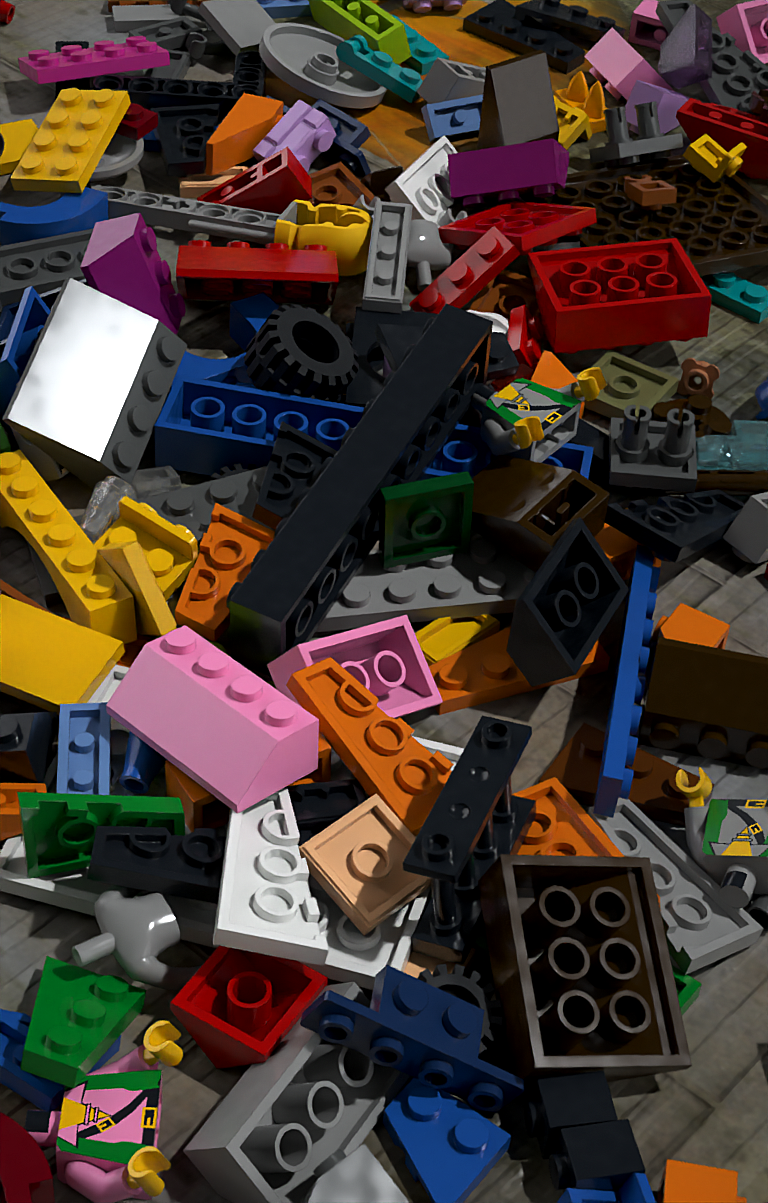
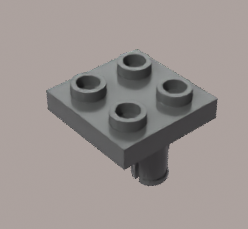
(649, 144)
(653, 451)

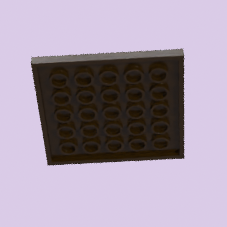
(715, 223)

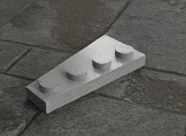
(693, 916)

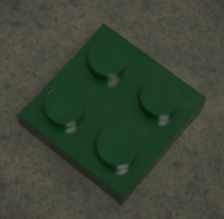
(425, 519)

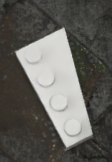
(426, 183)
(265, 886)

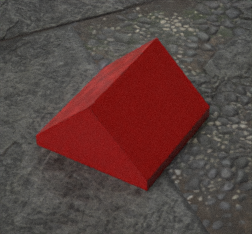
(245, 1004)

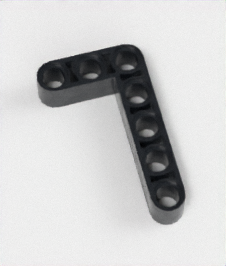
(164, 92)

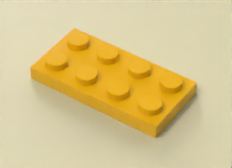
(71, 141)

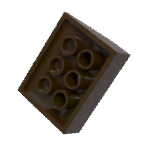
(581, 967)

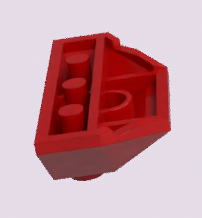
(728, 129)

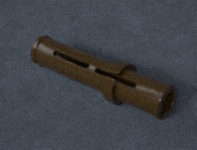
(729, 481)

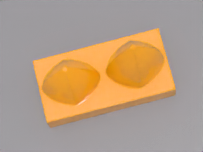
(590, 101)

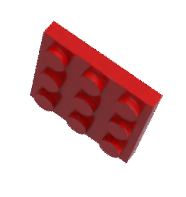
(521, 223)

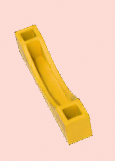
(81, 574)

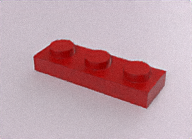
(467, 274)

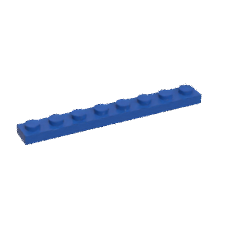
(628, 686)

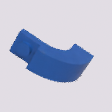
(66, 215)

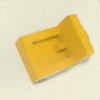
(712, 159)

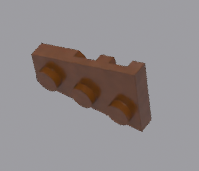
(652, 785)

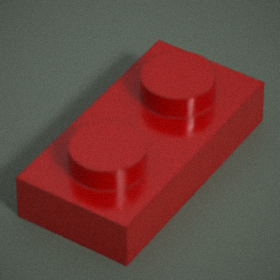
(525, 336)

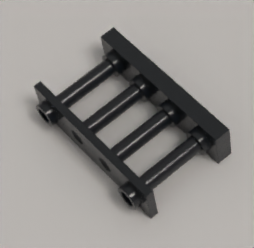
(465, 834)

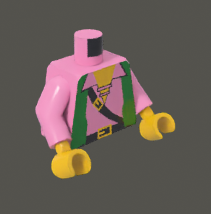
(113, 1124)

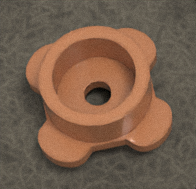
(707, 372)

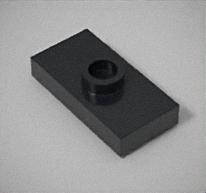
(324, 802)

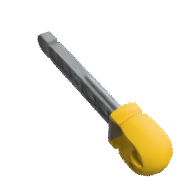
(300, 224)

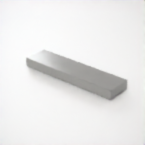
(387, 257)

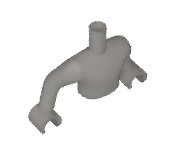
(425, 246)
(135, 934)

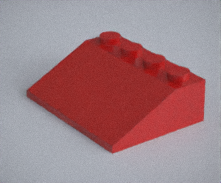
(243, 271)
(619, 295)

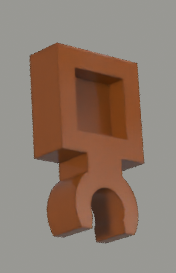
(649, 193)

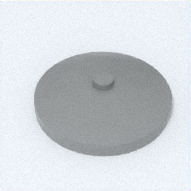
(309, 62)

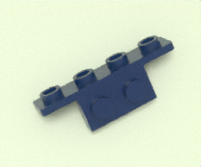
(349, 137)
(418, 1034)

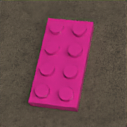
(100, 60)

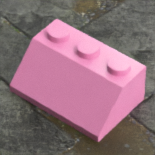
(379, 656)

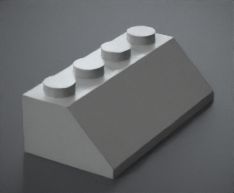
(293, 1115)

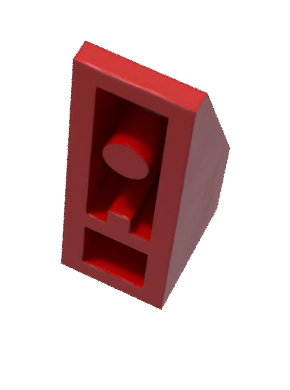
(265, 186)

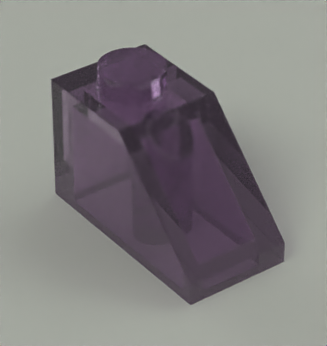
(687, 50)

